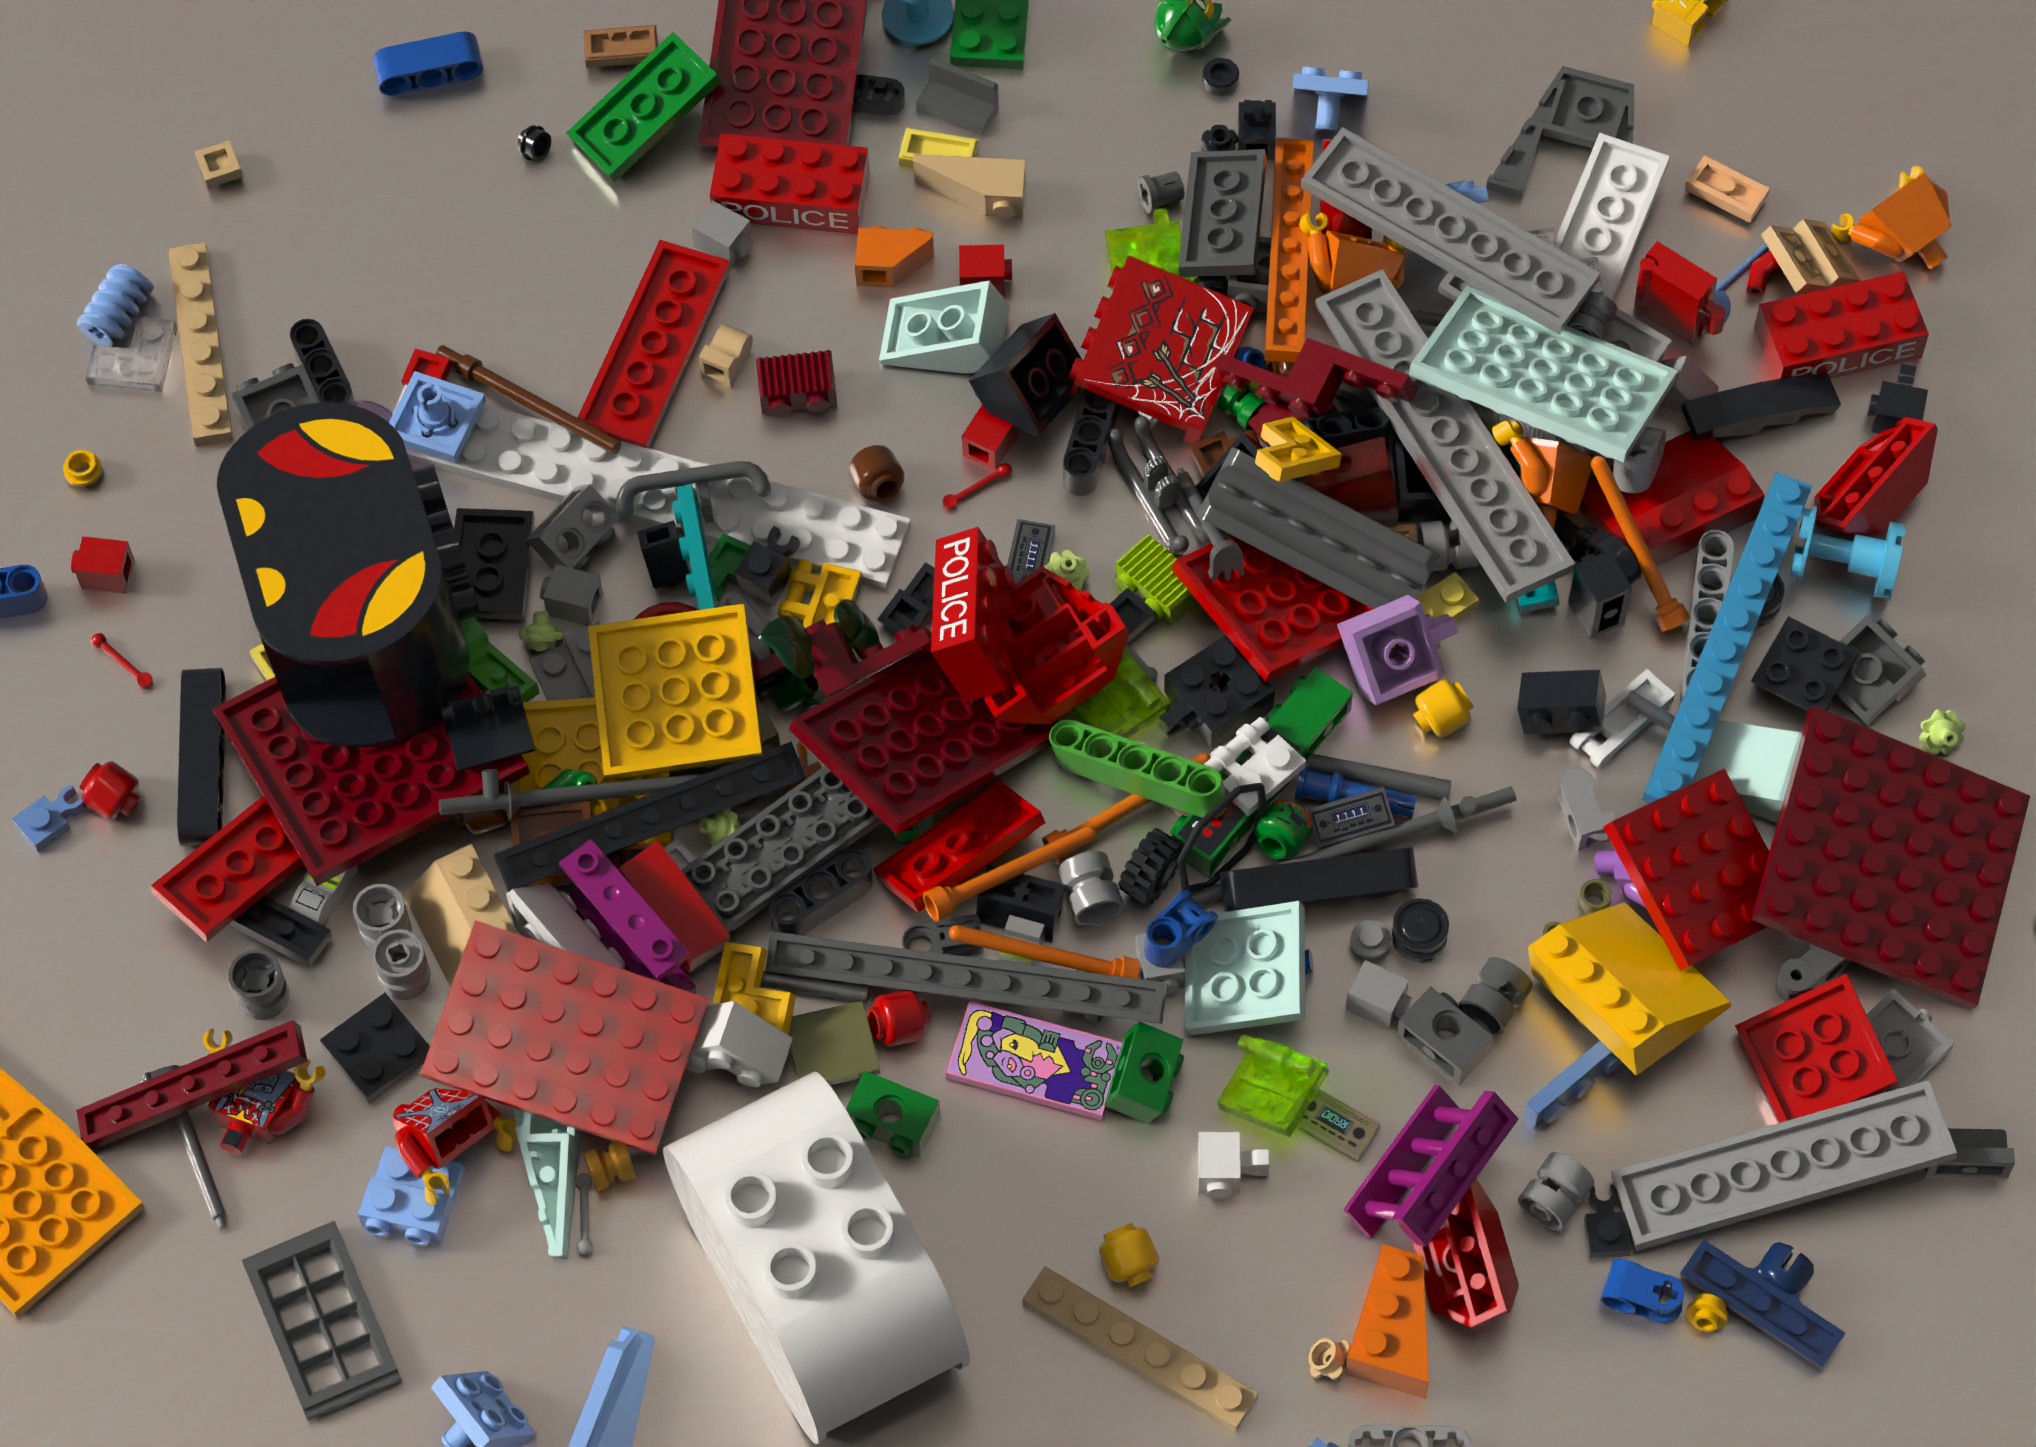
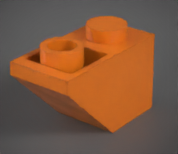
(890, 255)

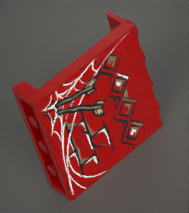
(1160, 345)

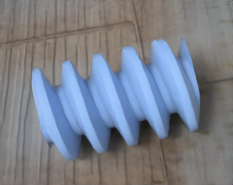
(113, 303)

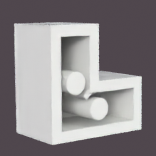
(741, 1044)

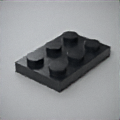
(496, 558)

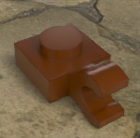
(1211, 449)

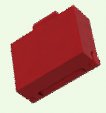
(1677, 295)

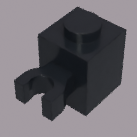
(1257, 126)
(1897, 401)
(663, 555)
(767, 569)

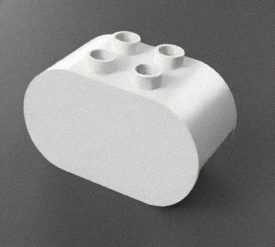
(816, 1254)

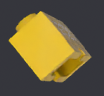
(1683, 17)

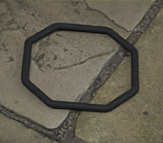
(1259, 787)

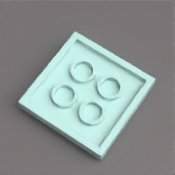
(1247, 970)

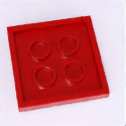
(1817, 1051)

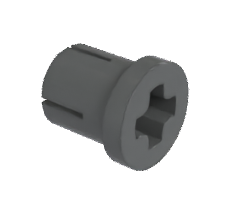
(1159, 190)

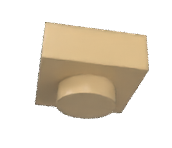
(218, 164)

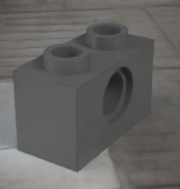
(1452, 1056)

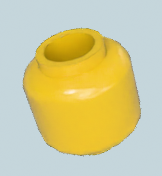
(1443, 708)
(1129, 1254)

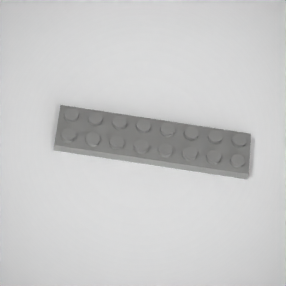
(1450, 230)
(1783, 1165)

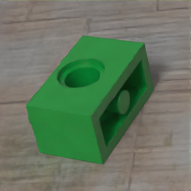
(1129, 1089)
(880, 1096)

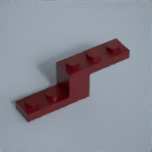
(1315, 379)
(835, 660)

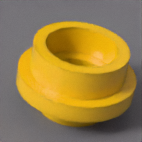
(82, 459)
(1707, 1312)

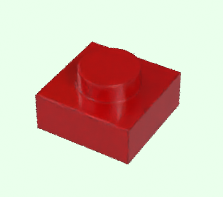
(427, 364)

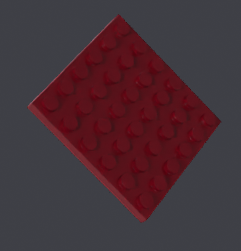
(345, 800)
(1891, 858)

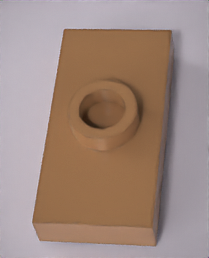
(619, 45)

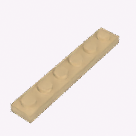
(200, 344)
(1140, 1349)

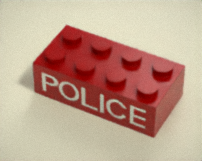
(792, 182)
(1842, 329)
(972, 614)

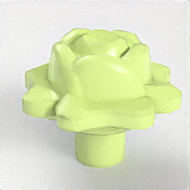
(1069, 567)
(541, 634)
(1942, 732)
(719, 826)

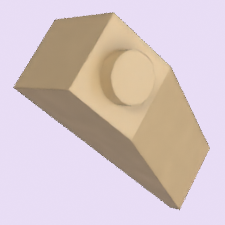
(980, 183)

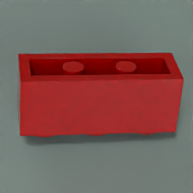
(676, 903)

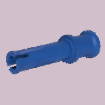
(1333, 787)

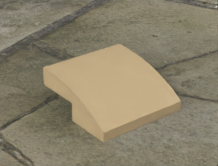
(1809, 256)

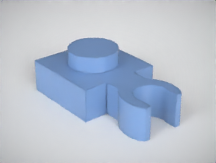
(46, 821)

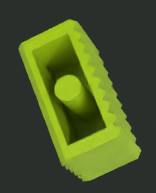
(1149, 576)

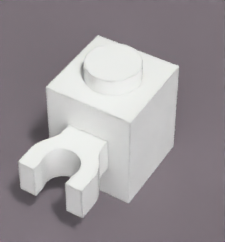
(1223, 1163)

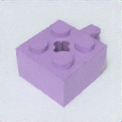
(1413, 659)

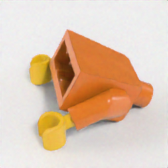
(1903, 222)
(1345, 258)
(1549, 470)

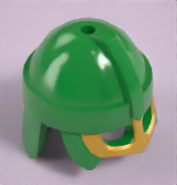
(1186, 25)

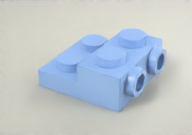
(397, 1201)

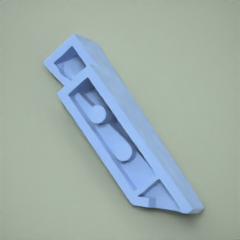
(616, 1393)

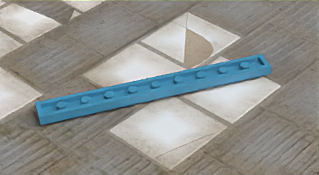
(1729, 637)

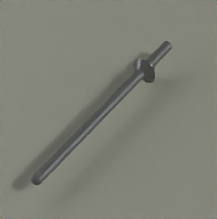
(513, 799)
(1444, 816)

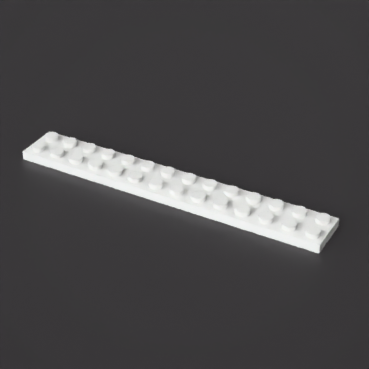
(551, 461)

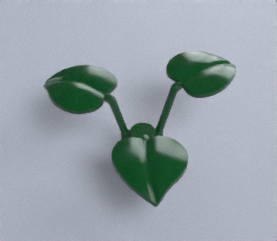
(793, 647)

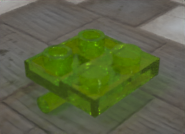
(1151, 243)
(1125, 702)
(1272, 1085)

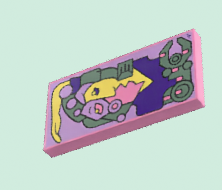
(1034, 1060)

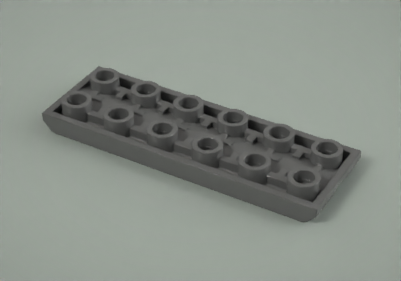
(1316, 534)
(779, 847)

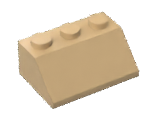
(450, 900)

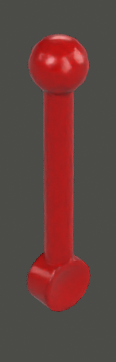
(950, 501)
(143, 679)

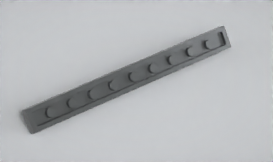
(967, 977)

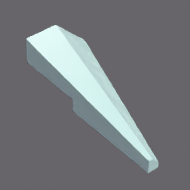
(551, 1165)

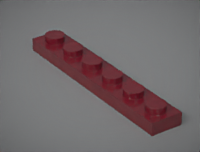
(192, 1085)

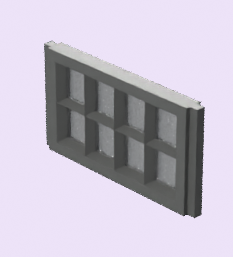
(321, 1320)

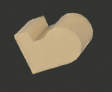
(727, 353)

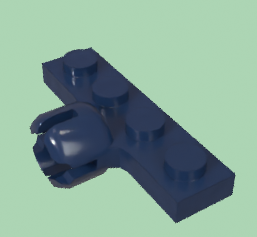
(1767, 1297)

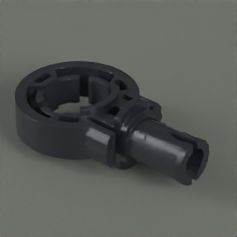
(1593, 541)

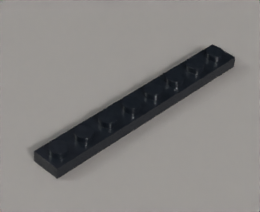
(653, 814)

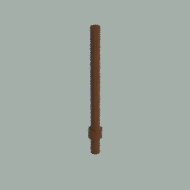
(472, 369)

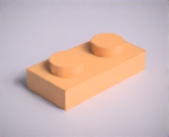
(1727, 189)

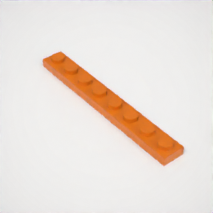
(1288, 252)

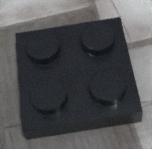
(376, 1047)

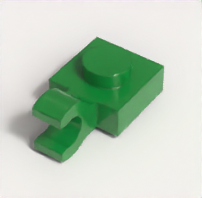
(724, 561)

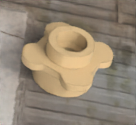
(1328, 1358)

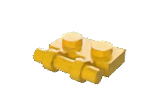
(829, 588)

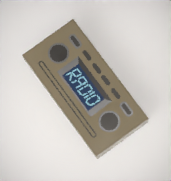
(1339, 1125)

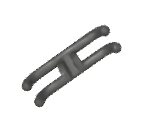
(697, 475)
(1158, 488)

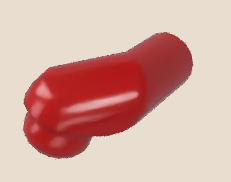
(1759, 274)

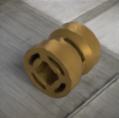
(607, 1165)

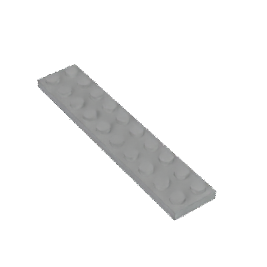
(1449, 443)

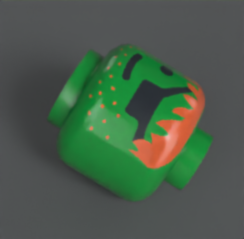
(1283, 829)

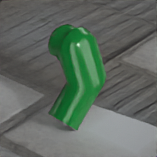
(571, 778)

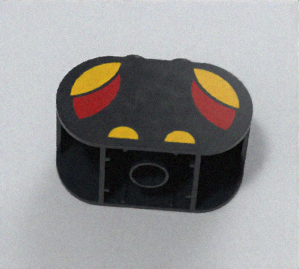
(348, 572)

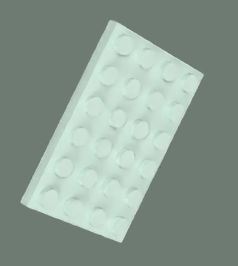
(1545, 379)

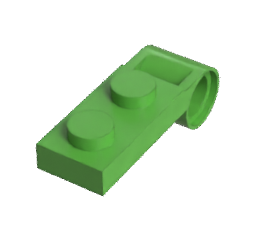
(491, 667)

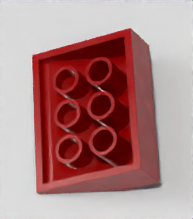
(1693, 492)

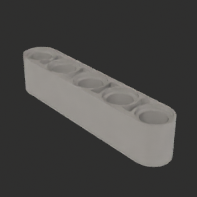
(1704, 602)

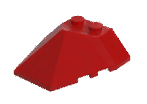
(1059, 651)

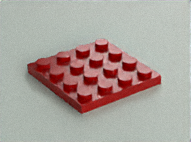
(1271, 611)
(1695, 866)

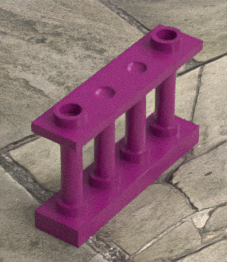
(625, 918)
(1447, 1177)

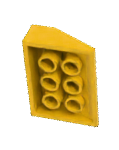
(1624, 984)

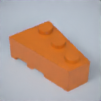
(1392, 1326)

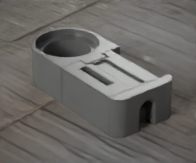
(939, 935)

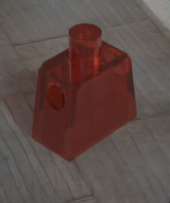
(1361, 480)

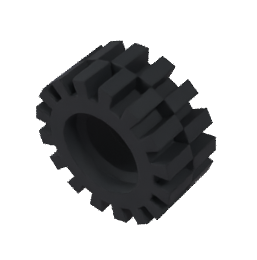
(1151, 867)

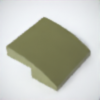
(833, 1043)

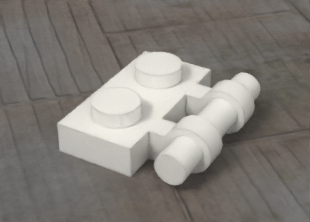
(1271, 765)

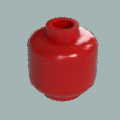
(110, 790)
(898, 1018)

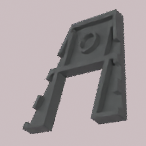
(1572, 111)

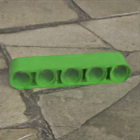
(1137, 768)

